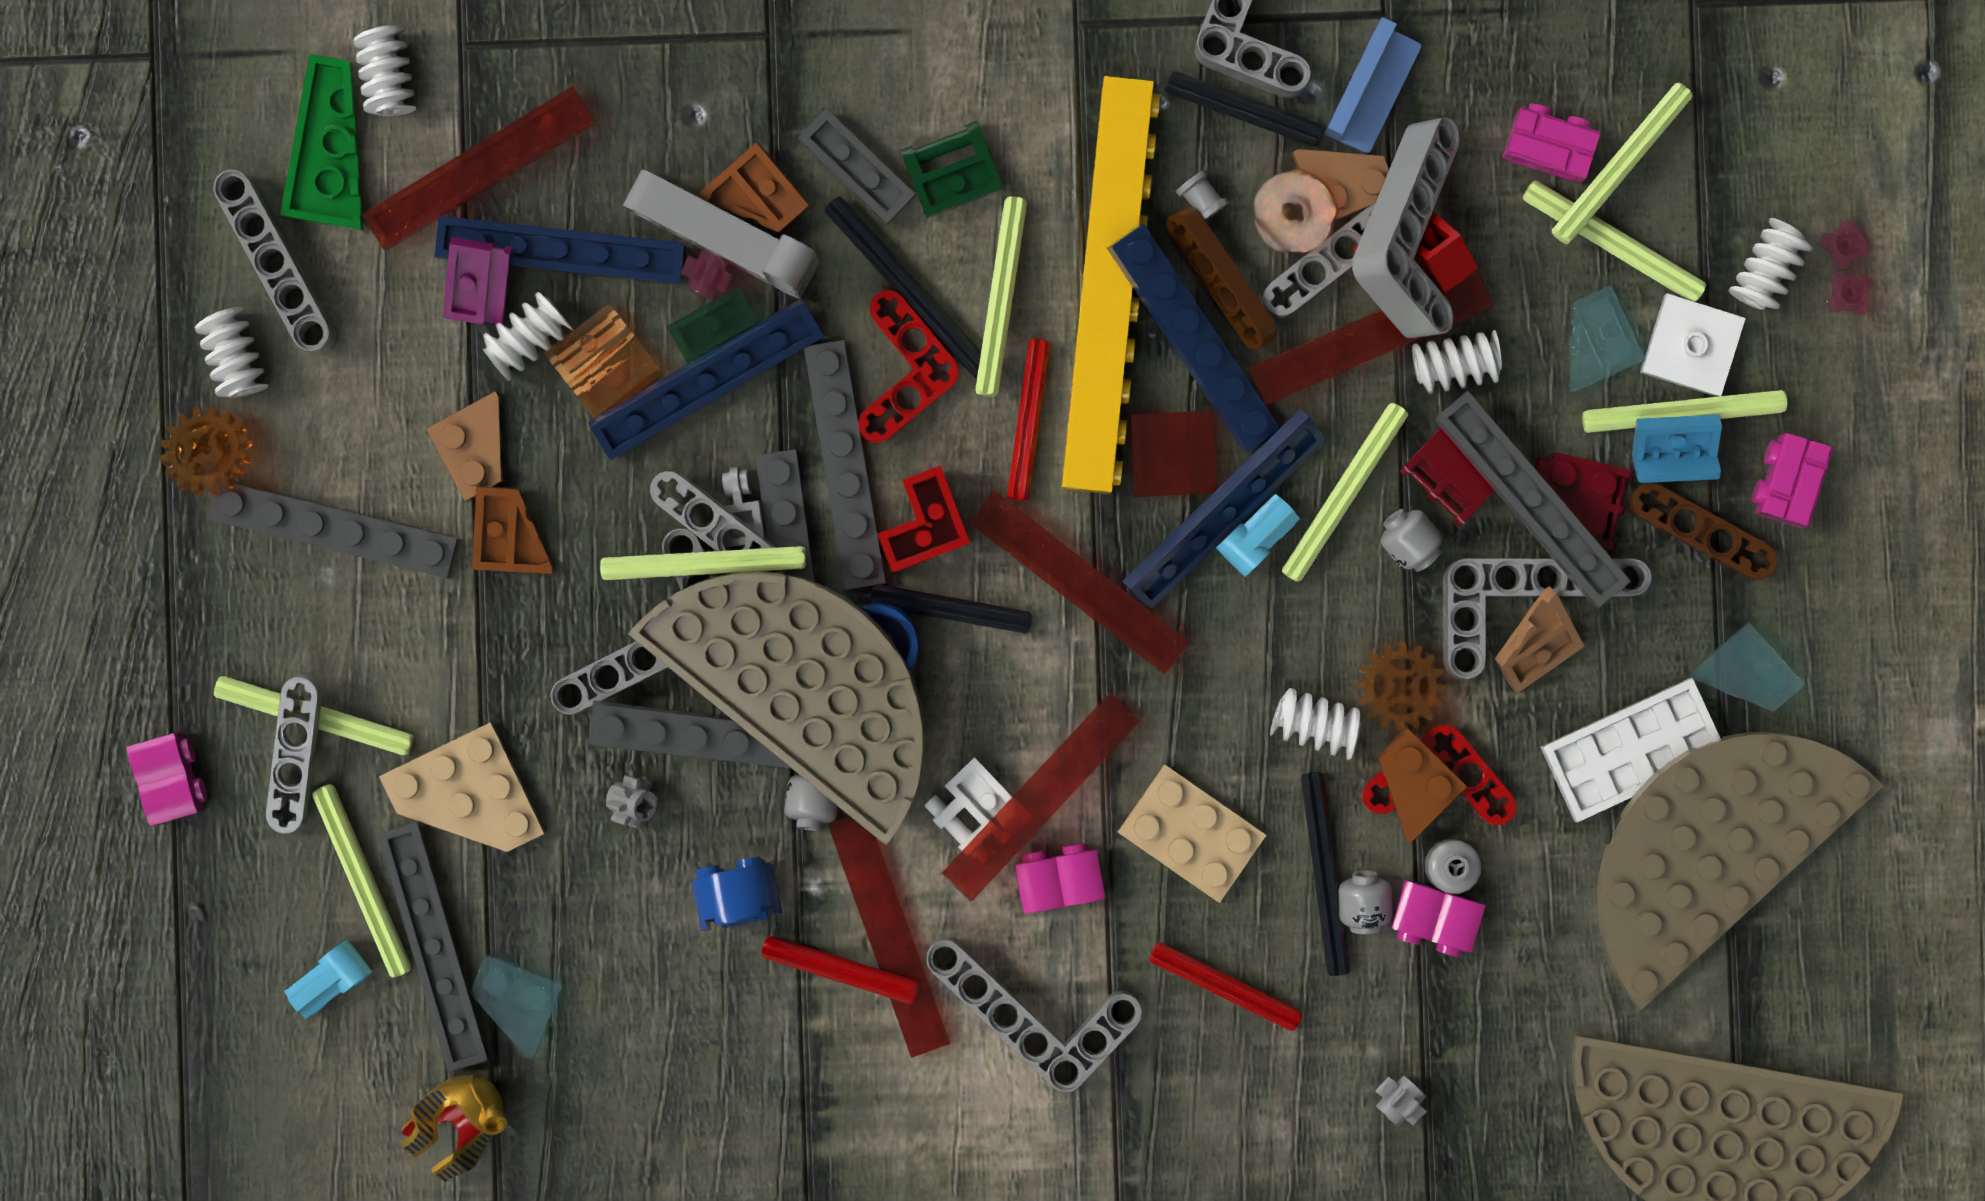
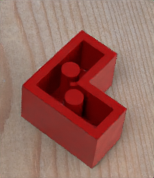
(1443, 255)
(936, 527)

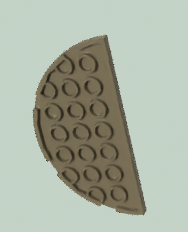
(805, 681)
(1711, 843)
(1726, 1128)

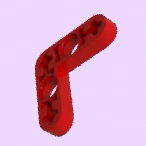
(918, 378)
(1457, 744)

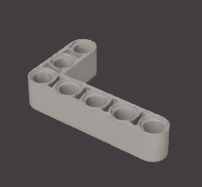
(1238, 44)
(1396, 226)
(776, 261)
(1486, 586)
(623, 659)
(1027, 1022)

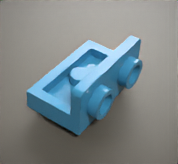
(1677, 448)

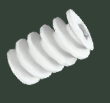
(382, 71)
(1770, 265)
(525, 335)
(229, 354)
(1458, 361)
(1317, 722)

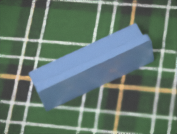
(1373, 88)

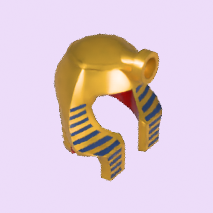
(469, 1104)

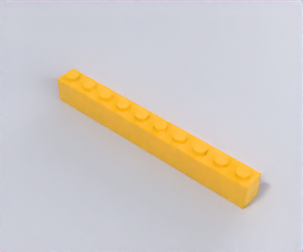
(1106, 292)

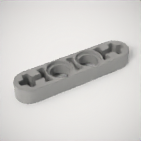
(1326, 257)
(722, 520)
(299, 754)

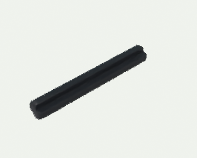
(1244, 108)
(953, 608)

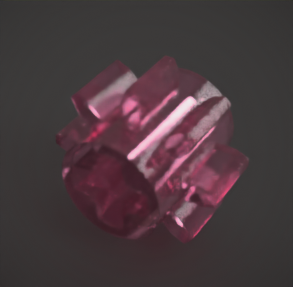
(707, 275)

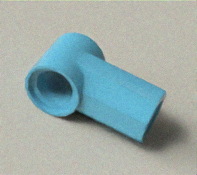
(1251, 541)
(336, 973)

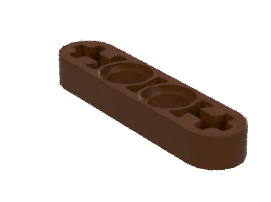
(1221, 278)
(1700, 536)

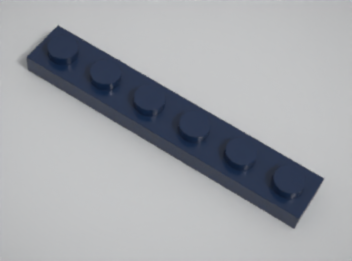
(571, 250)
(1193, 338)
(705, 379)
(1224, 510)

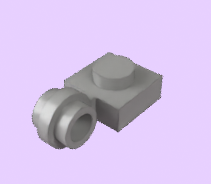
(736, 485)

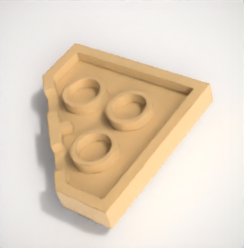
(467, 791)

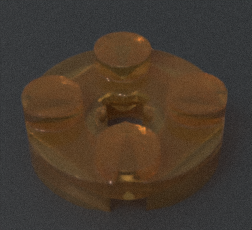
(1271, 211)

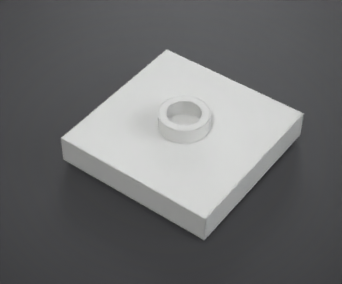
(1692, 345)

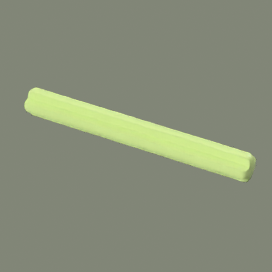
(1622, 163)
(1619, 244)
(1001, 296)
(1724, 406)
(1345, 492)
(703, 563)
(330, 720)
(362, 880)

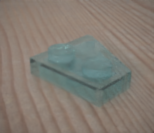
(1600, 339)
(1749, 670)
(516, 1001)

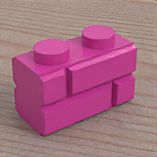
(1551, 143)
(1791, 480)

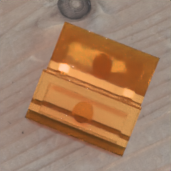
(603, 362)

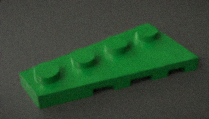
(324, 157)

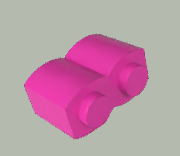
(166, 778)
(1059, 879)
(1437, 917)

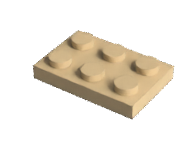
(1191, 833)

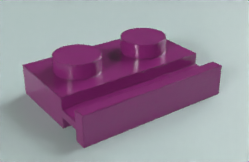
(476, 281)

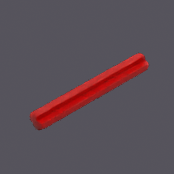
(1028, 419)
(840, 969)
(1225, 986)

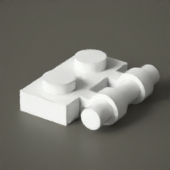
(976, 792)

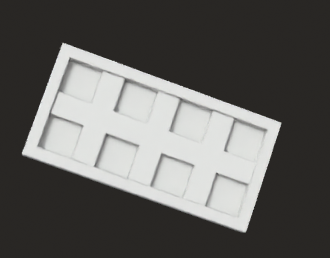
(1623, 750)

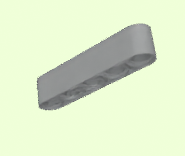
(261, 248)

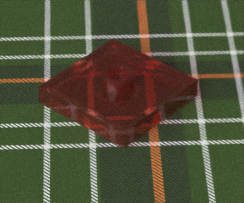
(1173, 453)

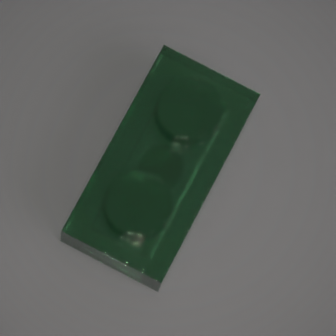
(712, 325)

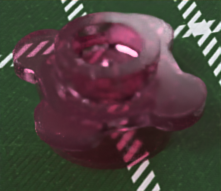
(1856, 244)
(1857, 284)

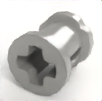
(1202, 195)

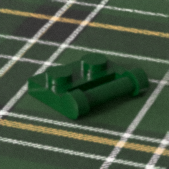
(956, 182)

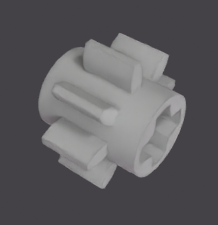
(631, 801)
(1401, 1101)

